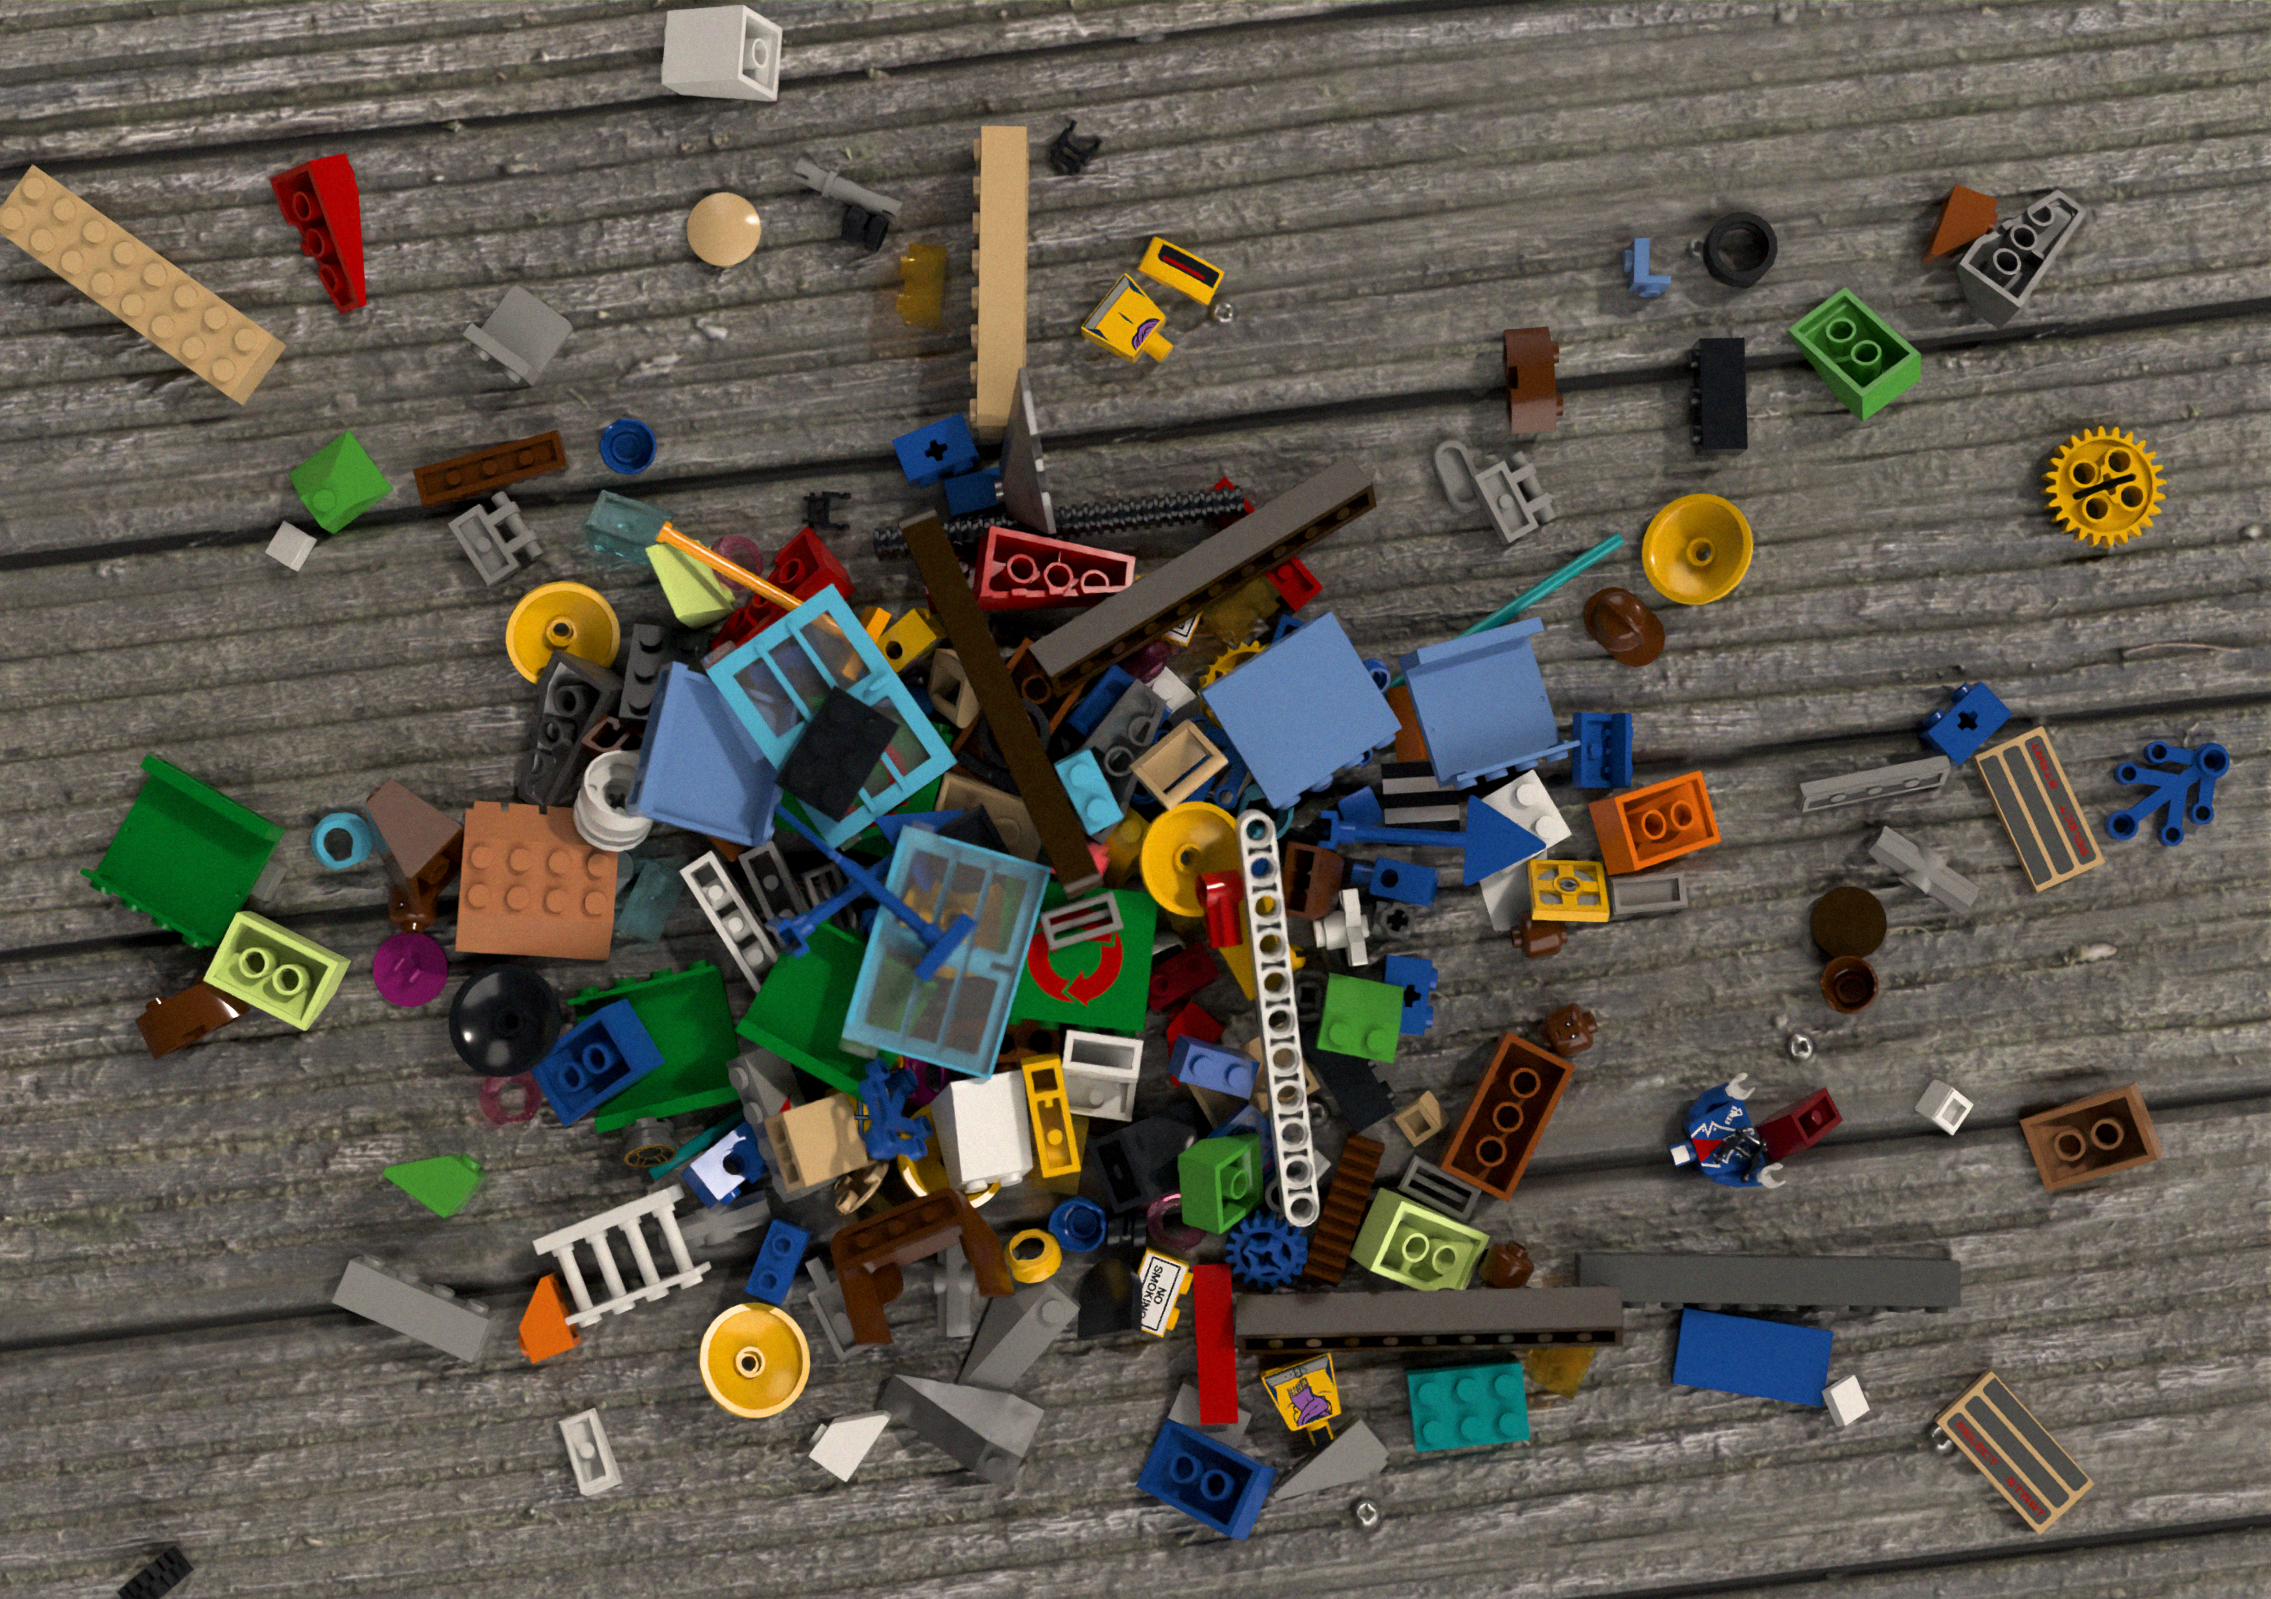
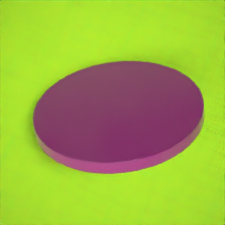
(410, 969)

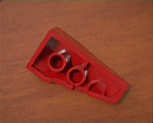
(325, 208)
(802, 571)

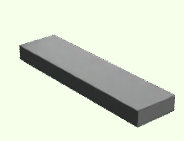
(1872, 784)

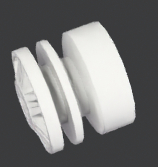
(603, 802)

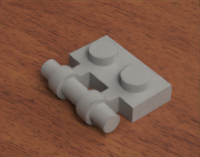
(1504, 501)
(485, 544)

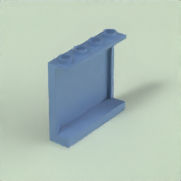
(1301, 710)
(702, 764)

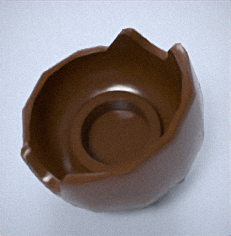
(1849, 984)

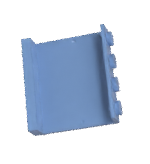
(1483, 705)

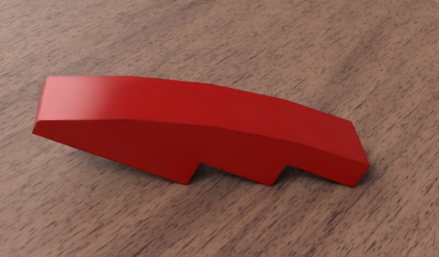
(1215, 1344)

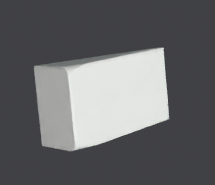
(590, 1453)

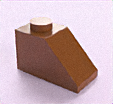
(1961, 220)

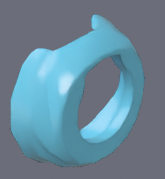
(1282, 823)
(358, 830)

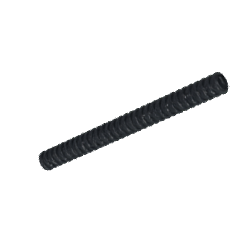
(1085, 519)

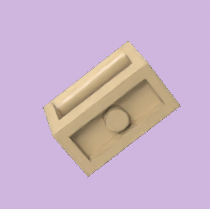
(943, 677)
(1173, 758)

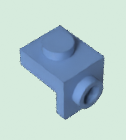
(1636, 263)

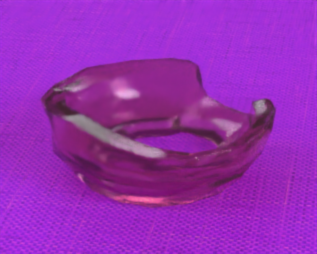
(724, 547)
(495, 1110)
(1156, 1228)

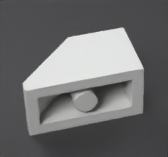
(1178, 698)
(847, 1441)

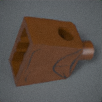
(1311, 881)

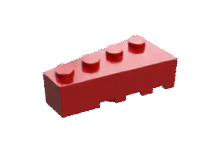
(1044, 572)

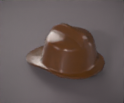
(1624, 626)

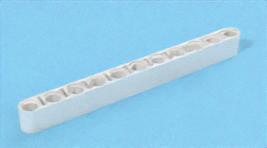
(1286, 1035)

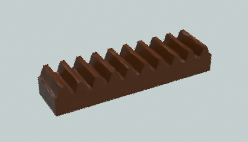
(491, 469)
(1342, 1209)

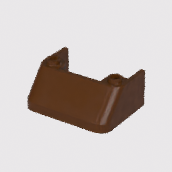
(874, 1250)

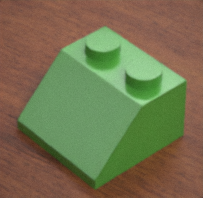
(1360, 1018)
(1220, 1181)

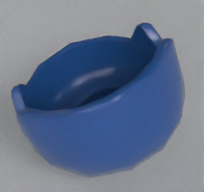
(628, 446)
(1078, 1224)

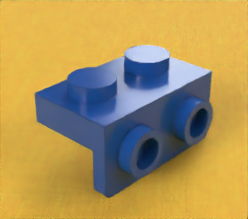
(1604, 751)

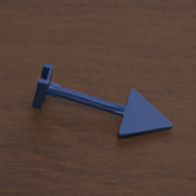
(1489, 841)
(795, 930)
(939, 942)

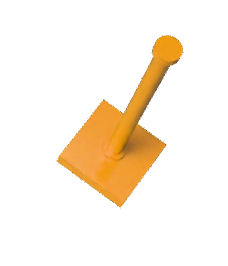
(872, 619)

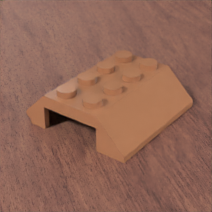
(533, 885)

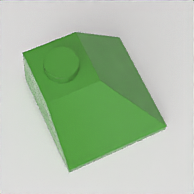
(339, 483)
(440, 1181)

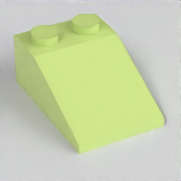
(690, 586)
(1417, 1244)

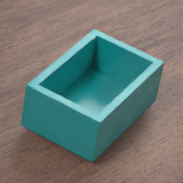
(1466, 1404)

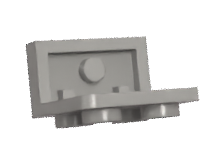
(520, 336)

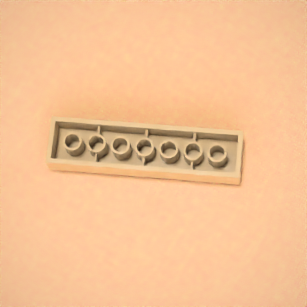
(1001, 273)
(138, 285)

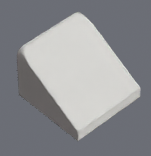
(290, 546)
(1944, 1106)

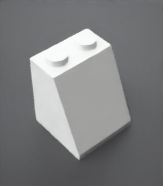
(721, 53)
(984, 1131)

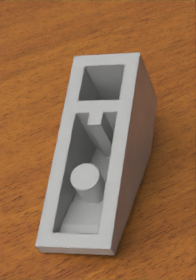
(1343, 1459)

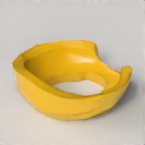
(1035, 1269)

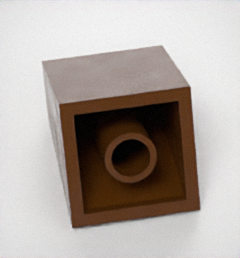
(415, 843)

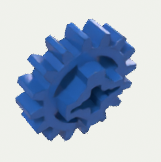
(1265, 1251)

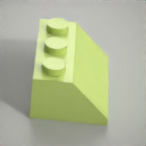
(276, 969)

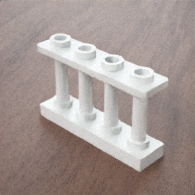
(628, 1219)

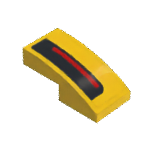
(1181, 270)

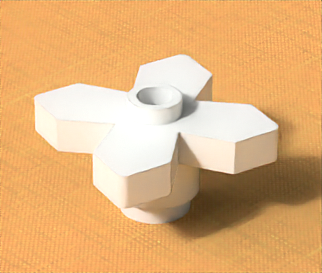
(1344, 929)

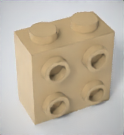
(816, 1142)

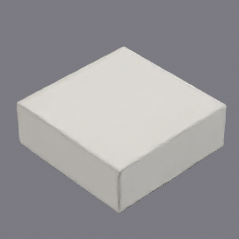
(1845, 1400)

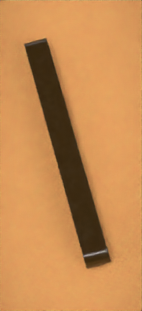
(1000, 702)

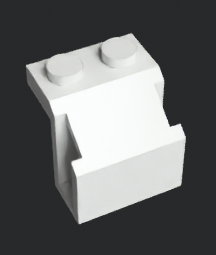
(1100, 1075)

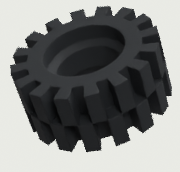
(157, 1577)

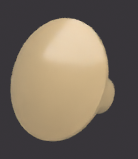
(724, 229)
(859, 1188)

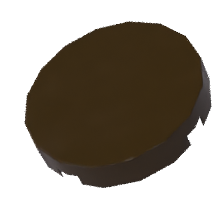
(1848, 922)

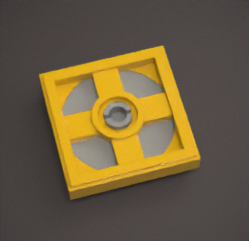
(1567, 890)

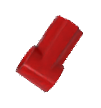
(1220, 898)

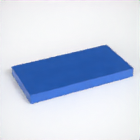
(1751, 1356)

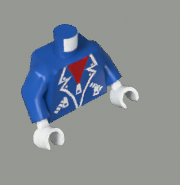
(1708, 1126)

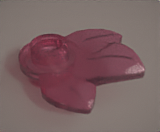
(1152, 660)

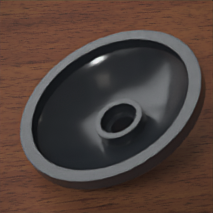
(482, 1015)

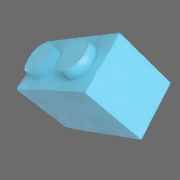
(1088, 790)

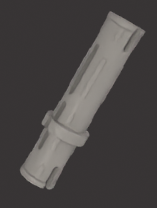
(848, 191)

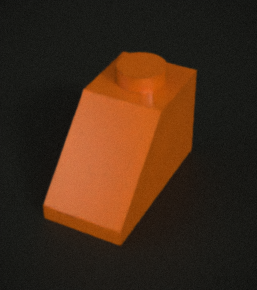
(544, 1324)

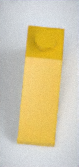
(1050, 1114)

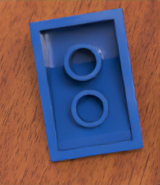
(597, 1061)
(1207, 1479)

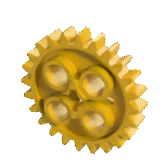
(2114, 517)

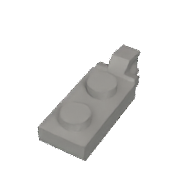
(831, 1309)

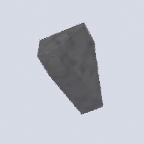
(570, 703)
(1119, 742)

